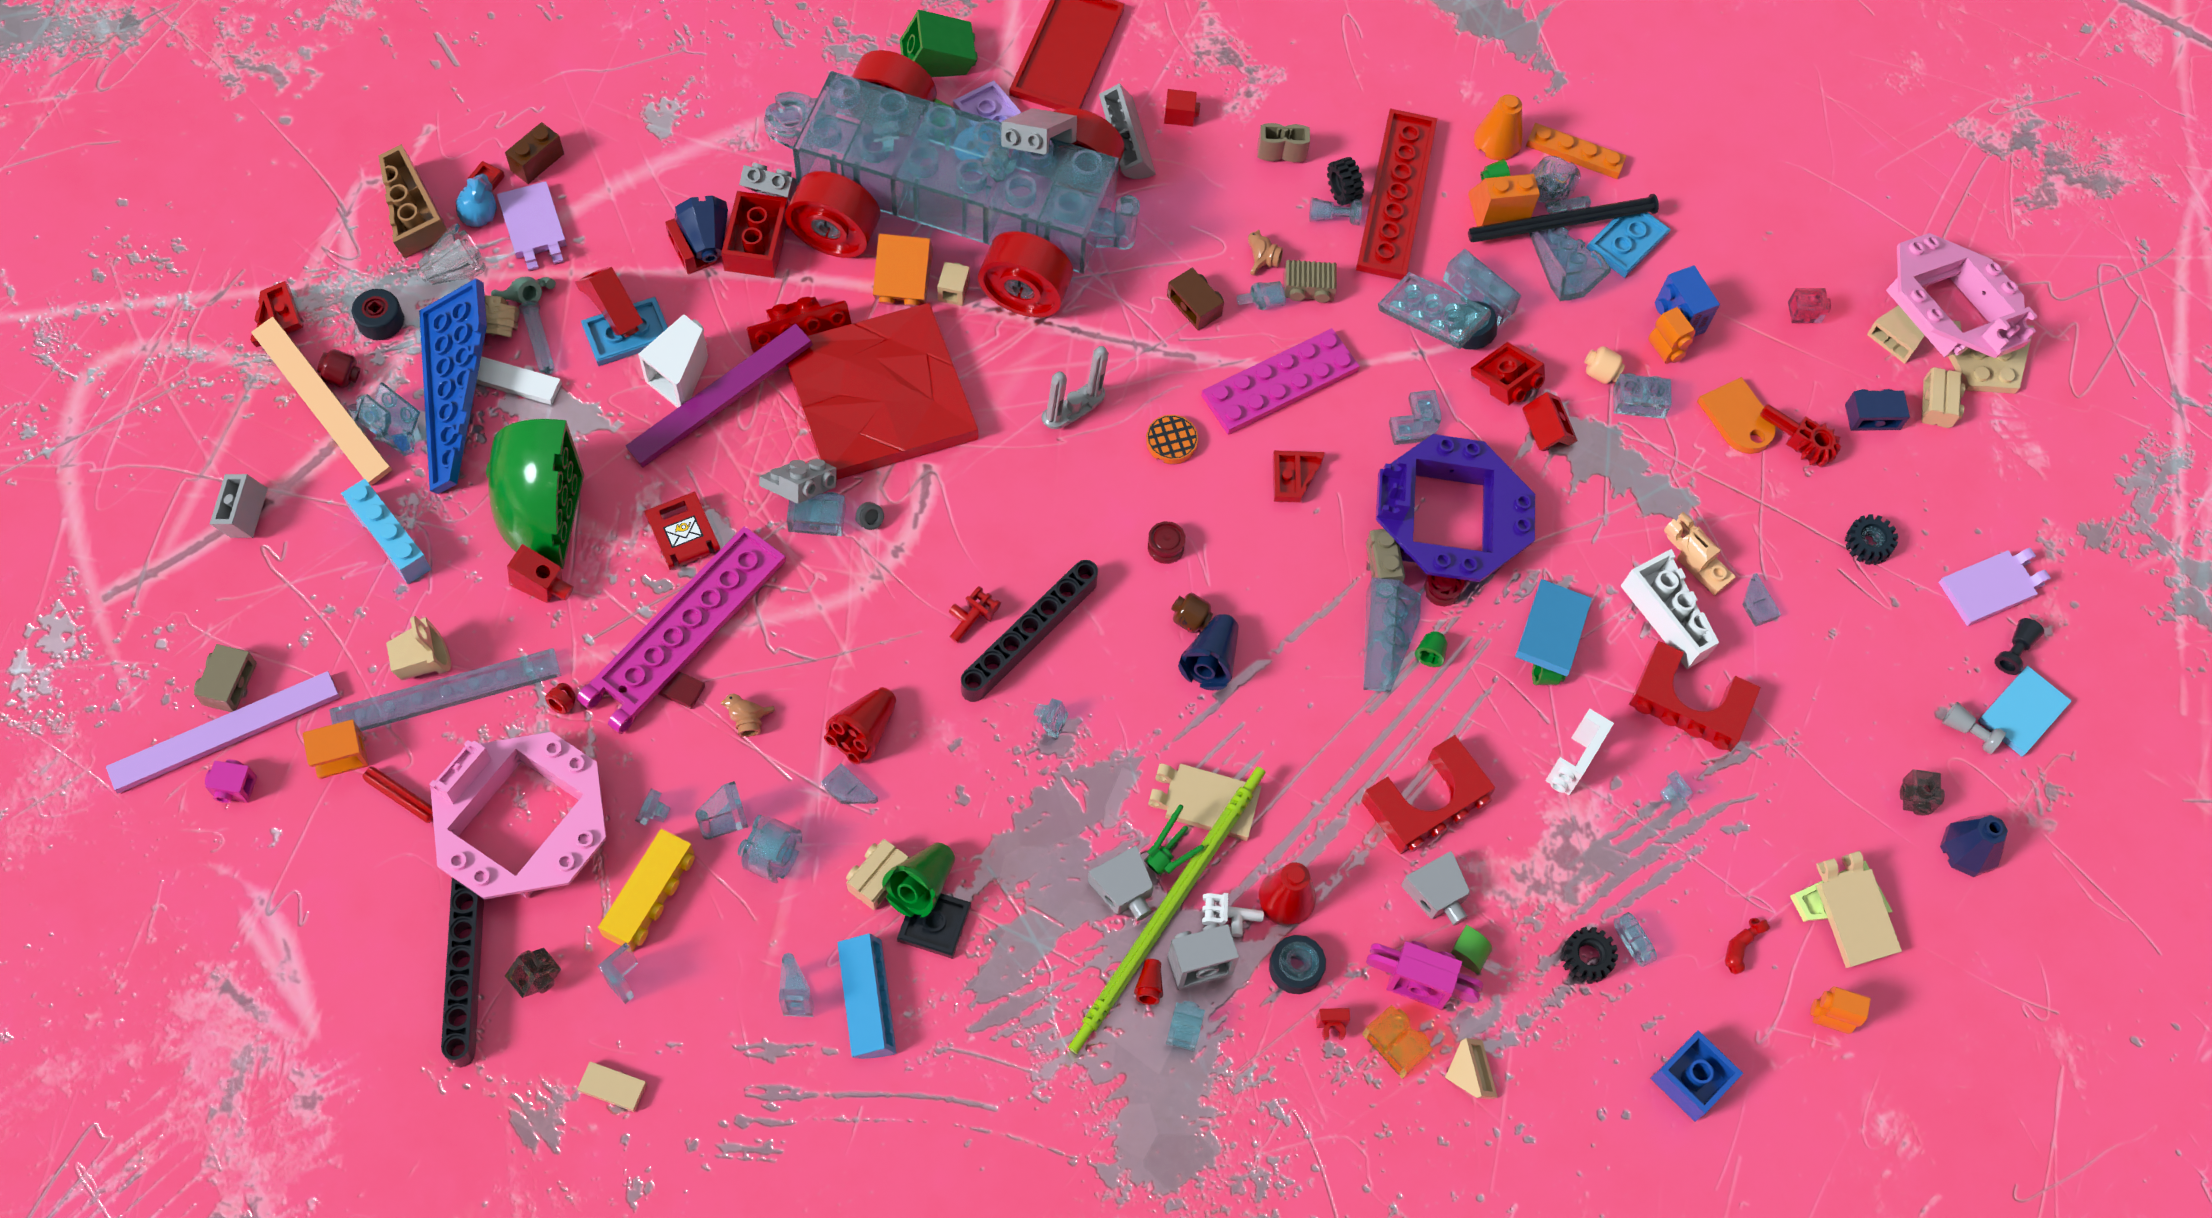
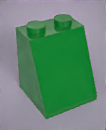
(939, 44)

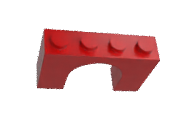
(1657, 697)
(1410, 826)

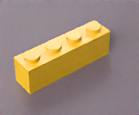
(647, 890)

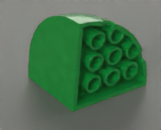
(535, 486)

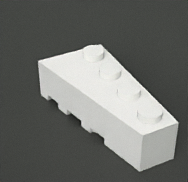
(1671, 608)

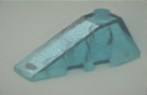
(1568, 264)
(1389, 628)

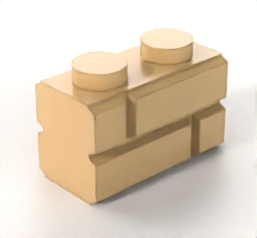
(1942, 397)
(866, 880)

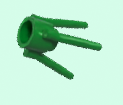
(1160, 858)

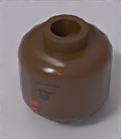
(1191, 612)

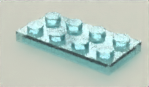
(1434, 310)

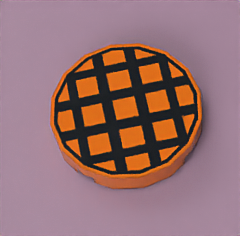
(1171, 439)

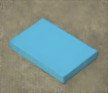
(2025, 710)

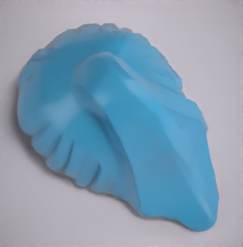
(476, 202)

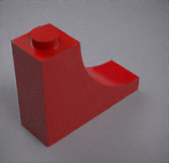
(612, 300)

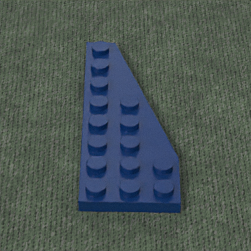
(451, 357)

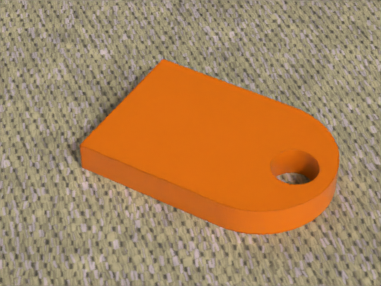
(1737, 416)

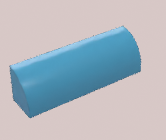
(866, 997)

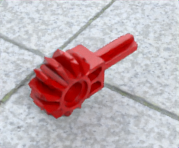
(1807, 437)

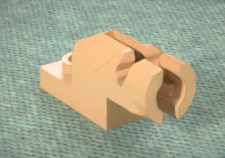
(1698, 554)

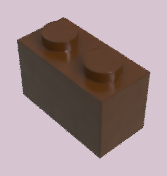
(534, 153)
(1195, 298)

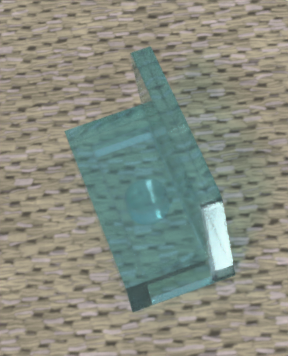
(614, 969)

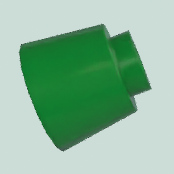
(1496, 169)
(1432, 649)
(1545, 677)

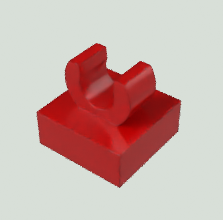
(1333, 1018)

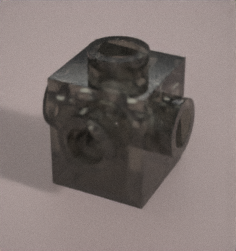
(1921, 792)
(533, 972)

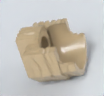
(500, 316)

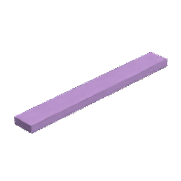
(222, 732)

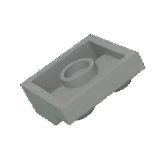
(769, 183)
(800, 480)

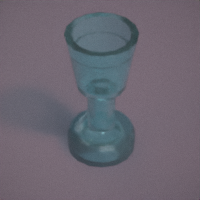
(1325, 210)

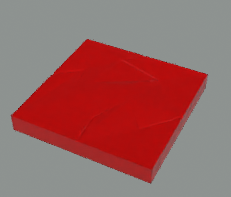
(881, 392)

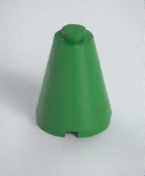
(918, 881)

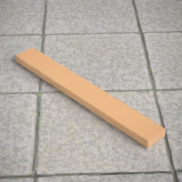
(321, 401)

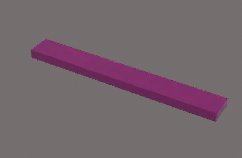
(718, 395)

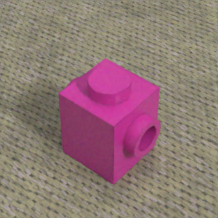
(230, 781)

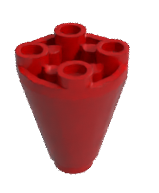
(861, 725)

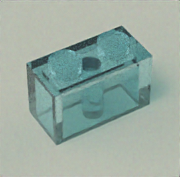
(818, 515)

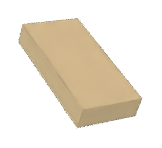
(612, 1086)

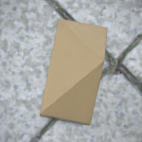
(1471, 1069)

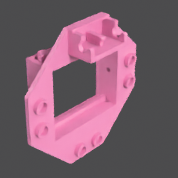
(1934, 259)
(478, 775)

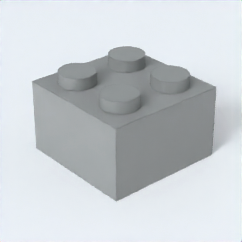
(1202, 955)

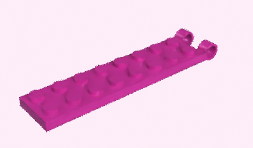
(683, 627)

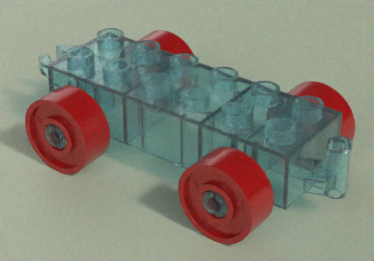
(1036, 220)

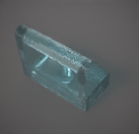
(725, 811)
(794, 991)

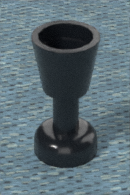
(2025, 636)

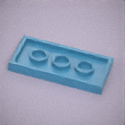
(1553, 627)

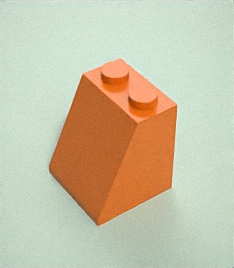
(1504, 199)
(902, 269)

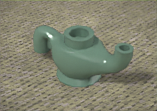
(525, 289)

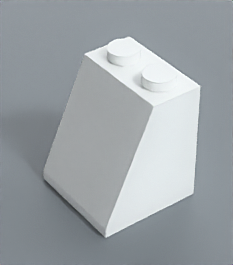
(676, 360)

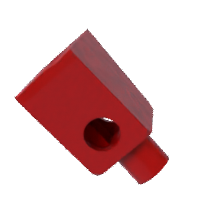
(537, 575)

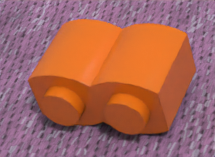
(1672, 335)
(1840, 1010)

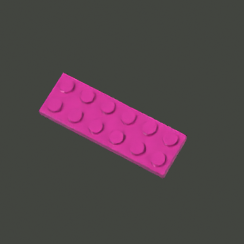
(1280, 381)

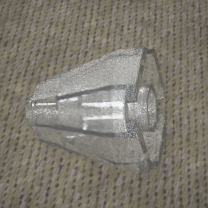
(451, 258)

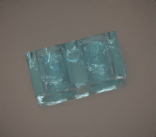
(1642, 399)

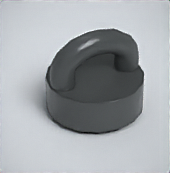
(869, 515)

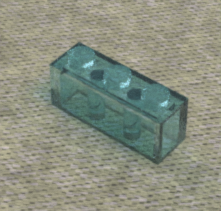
(1481, 284)

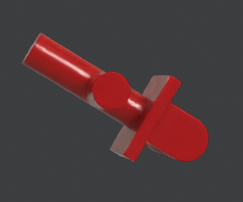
(978, 609)

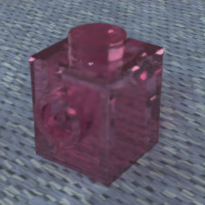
(1809, 305)

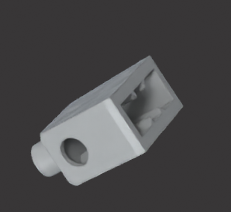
(1124, 883)
(1439, 888)

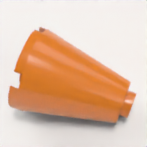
(1501, 130)

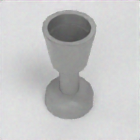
(1964, 721)

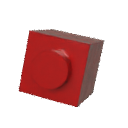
(1181, 107)

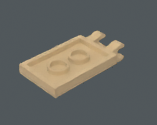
(1202, 797)
(1856, 911)

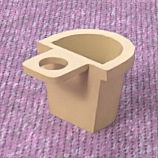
(418, 651)

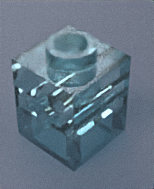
(1185, 1025)

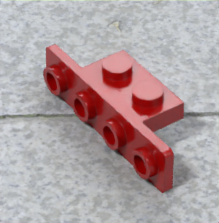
(805, 313)

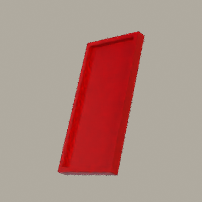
(1066, 52)

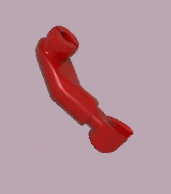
(1737, 945)

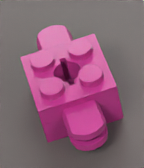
(1424, 974)

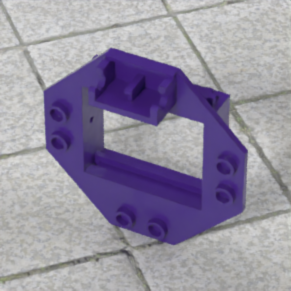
(1507, 506)

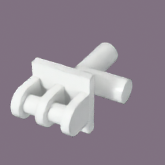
(1223, 912)

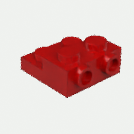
(1509, 373)

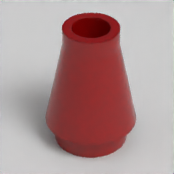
(1149, 986)

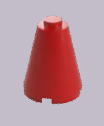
(1288, 895)

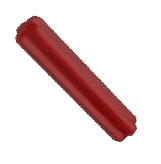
(398, 794)

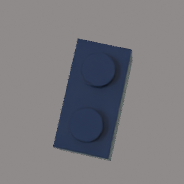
(1877, 410)

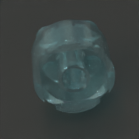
(770, 848)

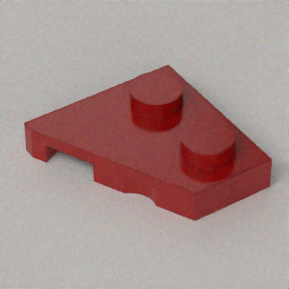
(280, 304)
(1294, 473)

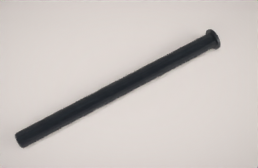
(1563, 219)

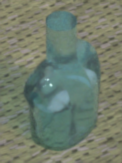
(1264, 295)

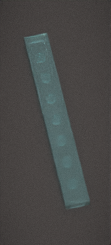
(449, 691)

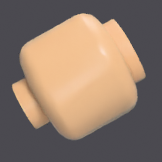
(1604, 365)

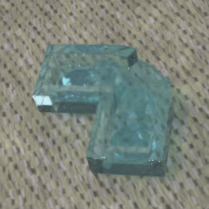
(1422, 422)

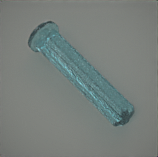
(537, 336)

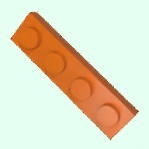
(1576, 150)

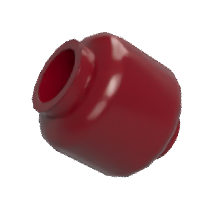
(338, 368)

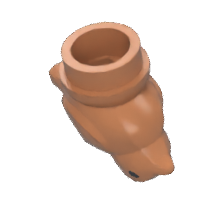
(1264, 252)
(746, 714)

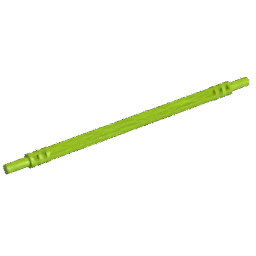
(1166, 911)

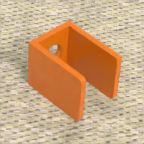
(335, 749)

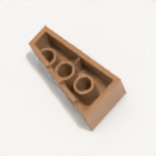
(411, 208)

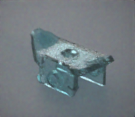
(388, 418)

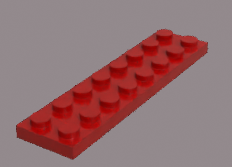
(1396, 194)

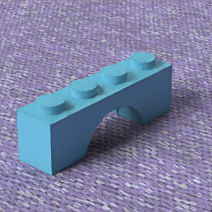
(386, 530)

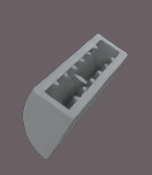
(1122, 114)

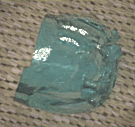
(1555, 179)

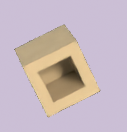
(953, 283)

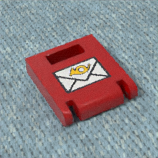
(684, 533)

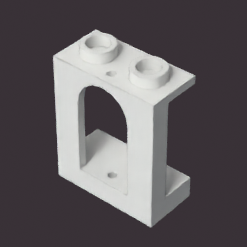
(1590, 734)

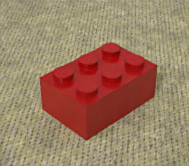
(755, 234)

